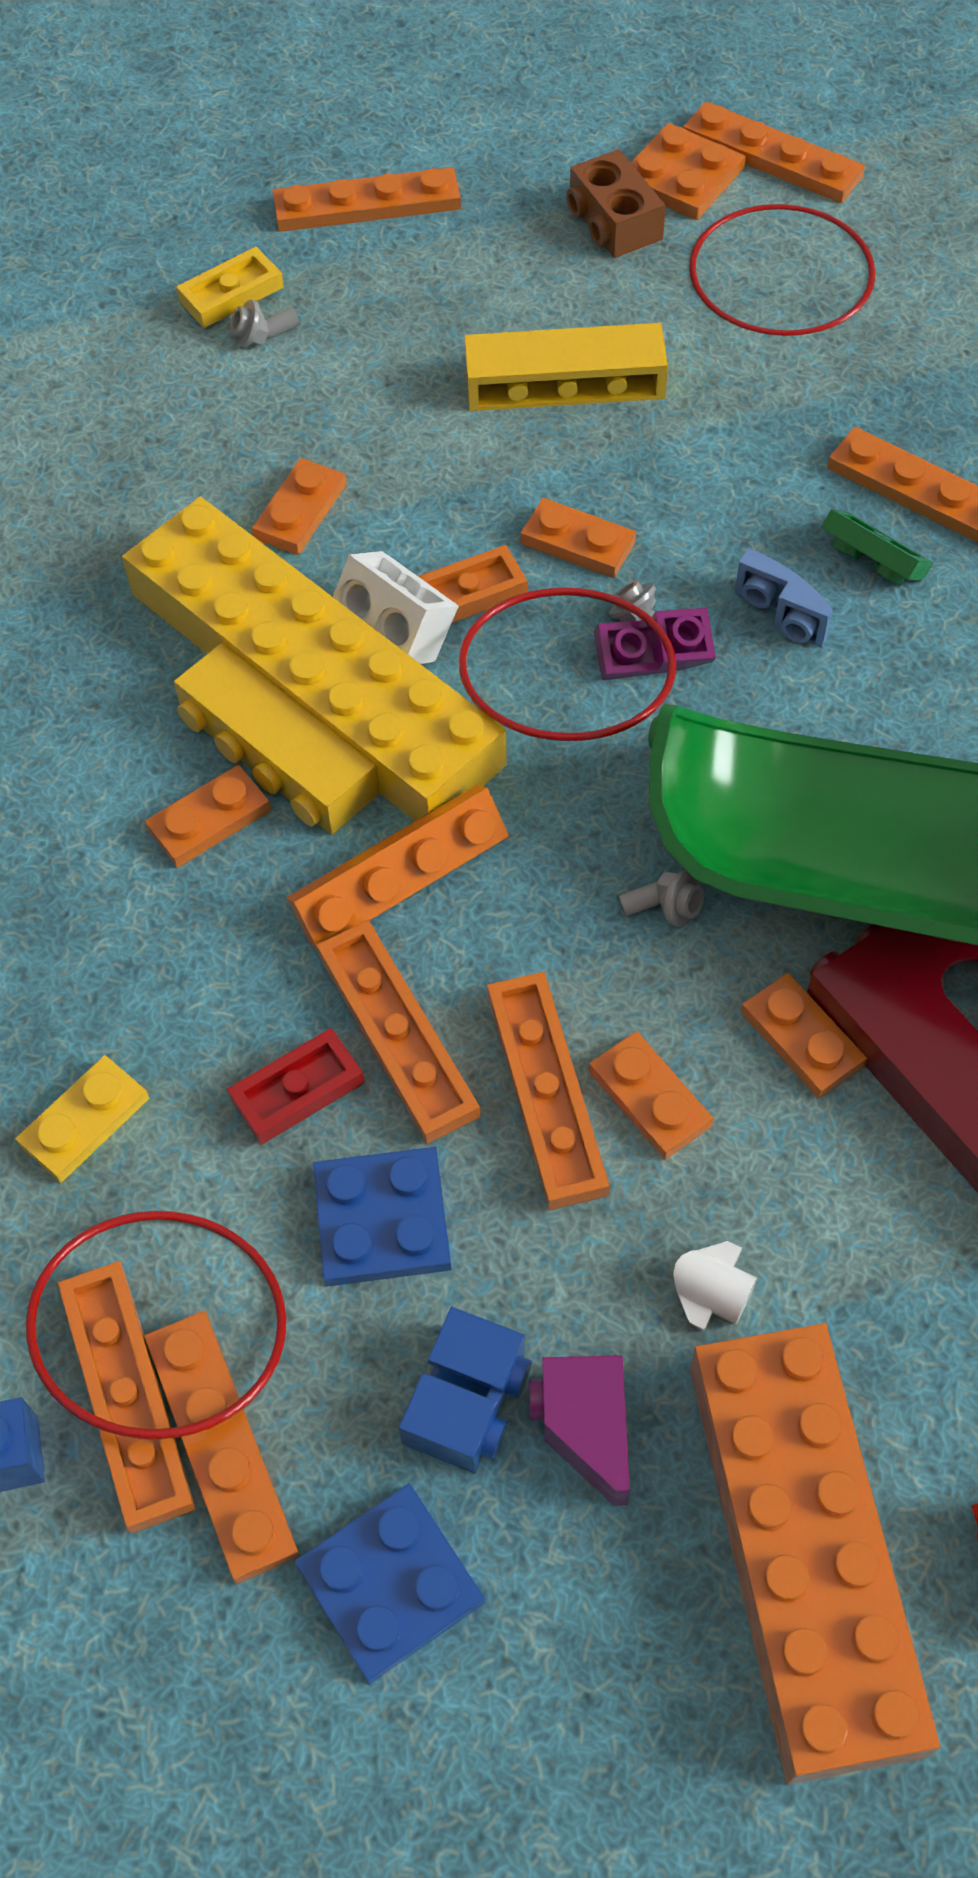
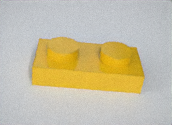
(229, 285)
(82, 1118)

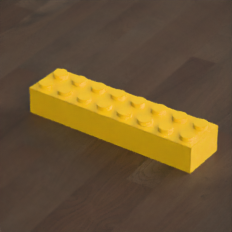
(235, 591)

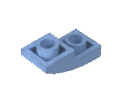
(799, 608)

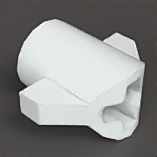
(712, 1285)

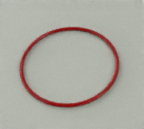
(693, 275)
(561, 736)
(165, 1433)

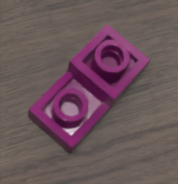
(636, 650)

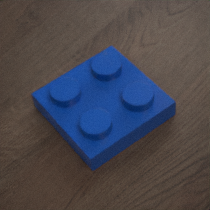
(381, 1216)
(389, 1583)

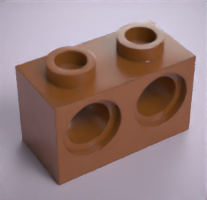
(616, 203)

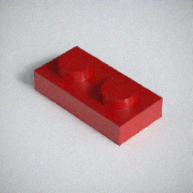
(296, 1086)

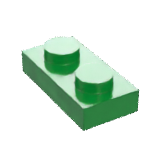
(858, 537)

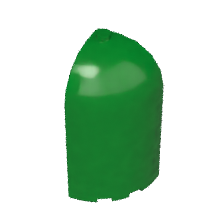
(819, 822)

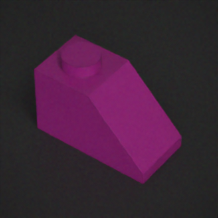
(586, 1419)

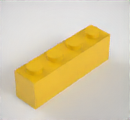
(565, 366)
(276, 739)

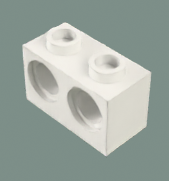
(396, 604)

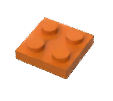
(687, 169)

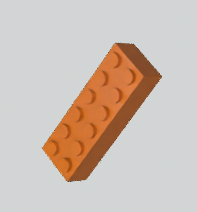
(811, 1556)

